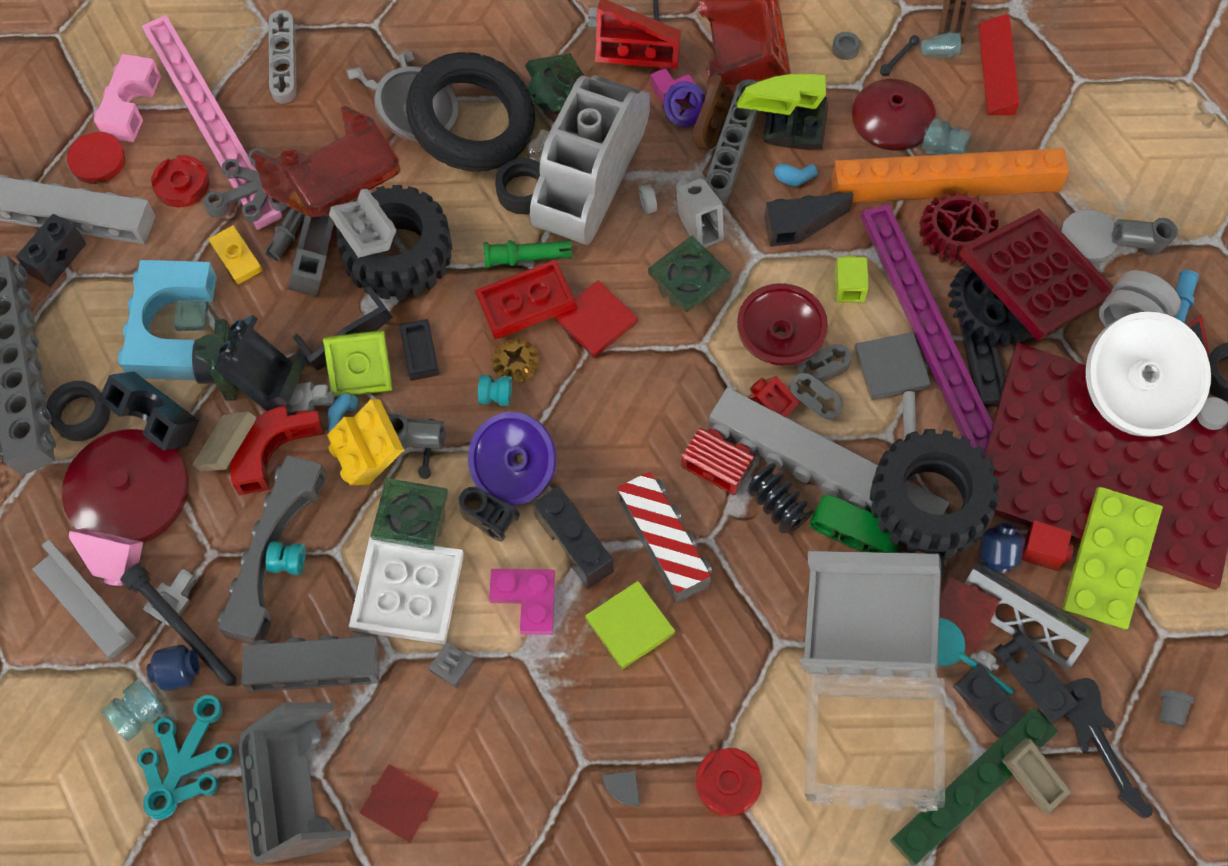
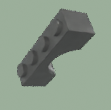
(311, 255)

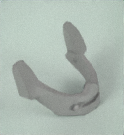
(354, 72)

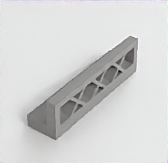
(83, 602)

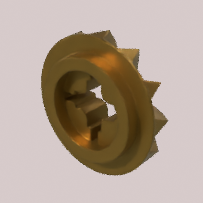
(518, 370)

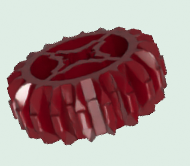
(950, 213)

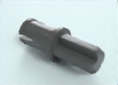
(284, 235)

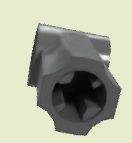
(1146, 235)
(418, 431)

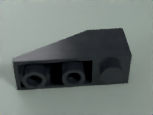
(799, 218)

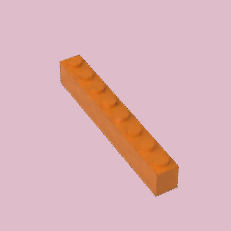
(934, 174)

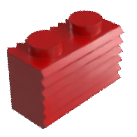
(717, 460)

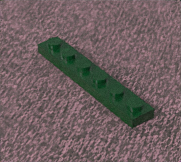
(970, 789)

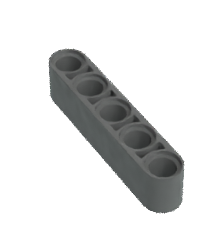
(736, 129)

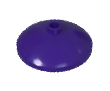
(495, 454)

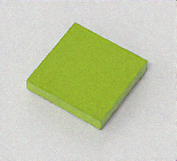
(358, 363)
(630, 625)

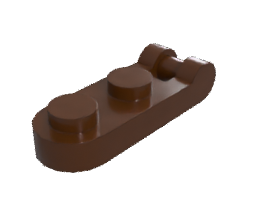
(712, 113)

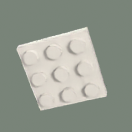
(406, 591)

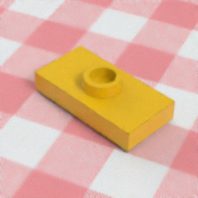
(235, 255)

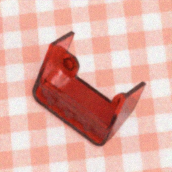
(333, 172)

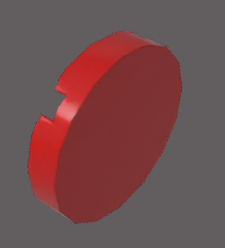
(96, 157)
(180, 181)
(728, 781)

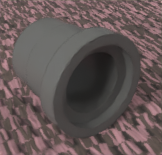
(1175, 707)

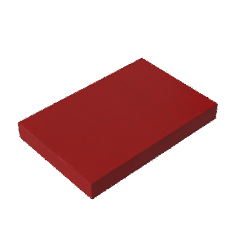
(525, 299)

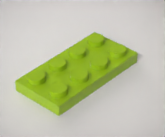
(1112, 558)

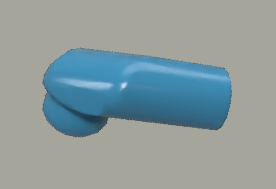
(793, 176)
(338, 409)

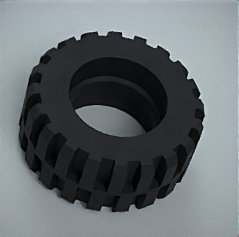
(420, 265)
(942, 456)

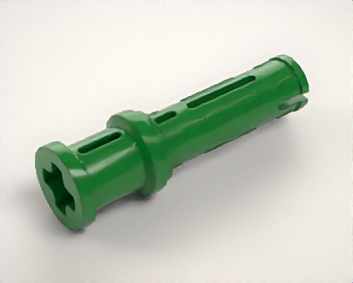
(511, 252)

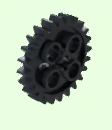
(977, 301)

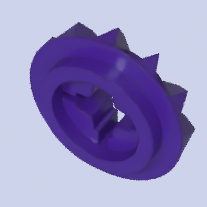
(695, 98)

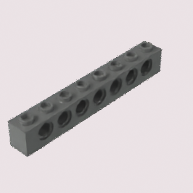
(23, 410)

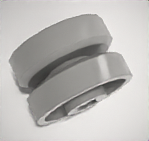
(1138, 293)

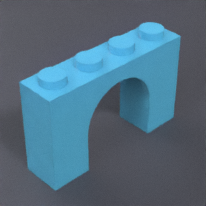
(156, 286)

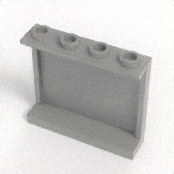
(873, 614)

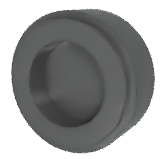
(846, 45)

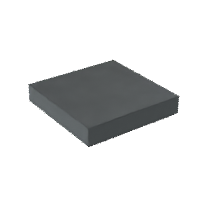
(892, 366)

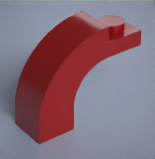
(268, 433)

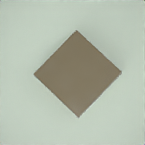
(224, 441)

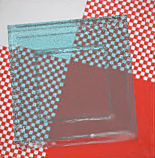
(191, 315)

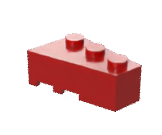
(634, 38)

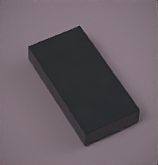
(419, 350)

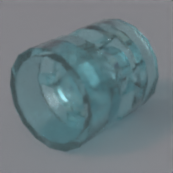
(944, 139)
(130, 712)

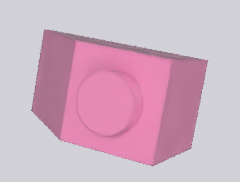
(106, 554)

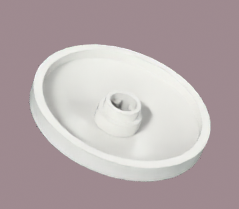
(1148, 374)

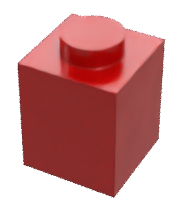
(1047, 546)

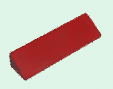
(998, 66)

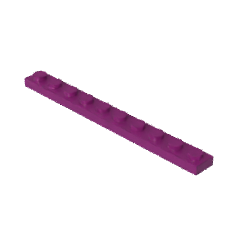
(928, 325)

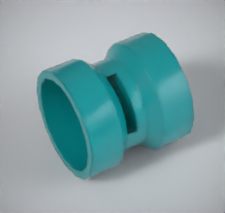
(495, 390)
(285, 558)

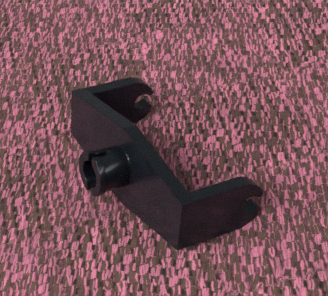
(367, 323)

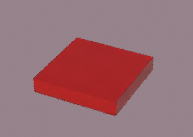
(597, 319)

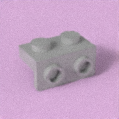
(364, 225)

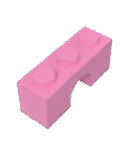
(131, 79)

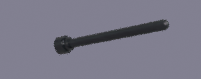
(138, 580)

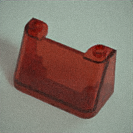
(746, 39)

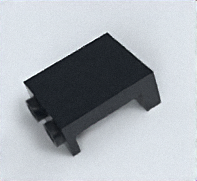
(258, 366)

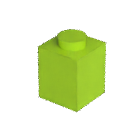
(851, 279)

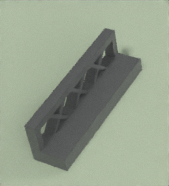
(1036, 610)

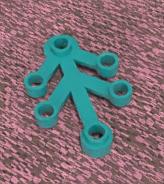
(182, 762)

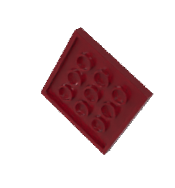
(1037, 273)

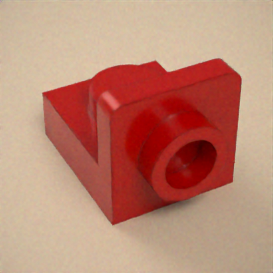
(773, 395)

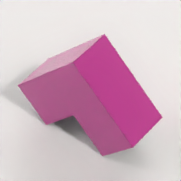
(661, 82)

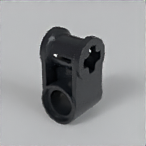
(492, 516)

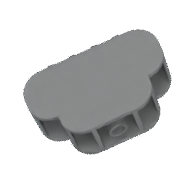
(587, 156)

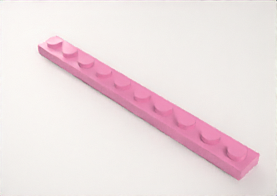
(203, 107)

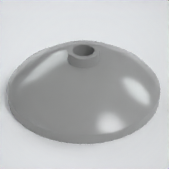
(391, 102)

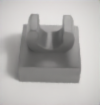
(451, 665)

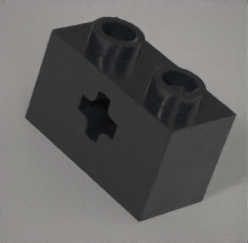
(51, 250)

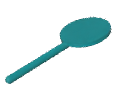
(952, 649)

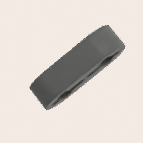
(823, 360)
(812, 401)

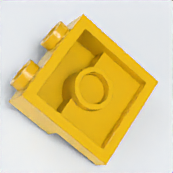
(365, 444)

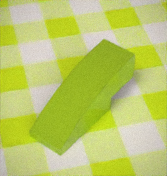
(784, 93)

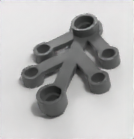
(254, 186)

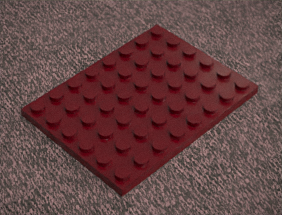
(1058, 449)

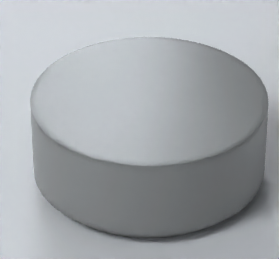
(647, 198)
(1213, 414)

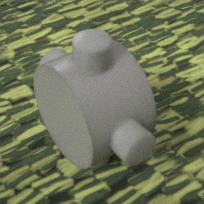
(986, 660)

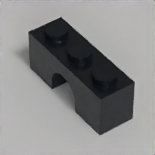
(167, 422)
(580, 544)

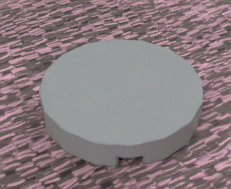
(1091, 234)

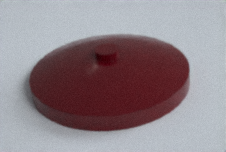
(125, 486)

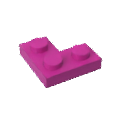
(532, 590)

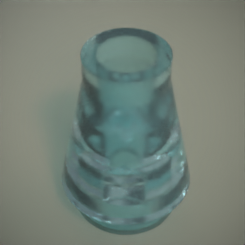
(943, 45)

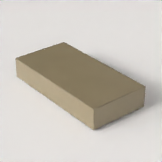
(1036, 776)

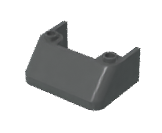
(280, 787)

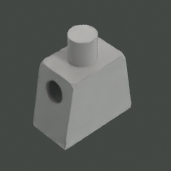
(695, 200)

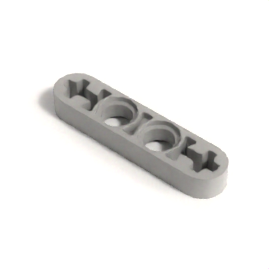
(285, 56)

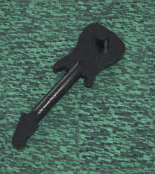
(1087, 721)

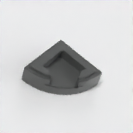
(623, 787)

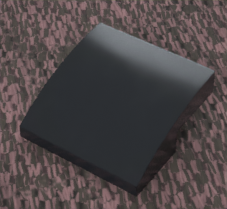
(799, 130)

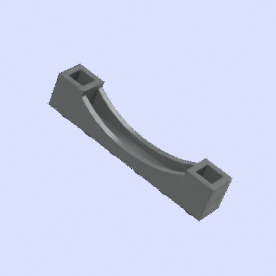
(295, 487)

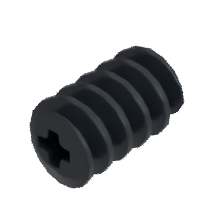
(778, 500)

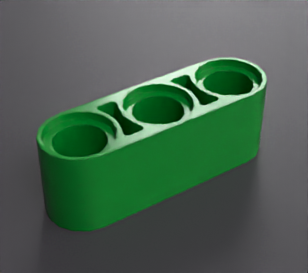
(850, 526)

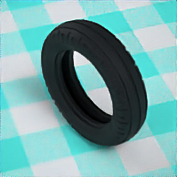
(480, 71)

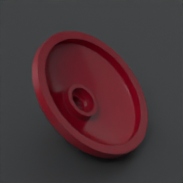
(892, 124)
(786, 310)

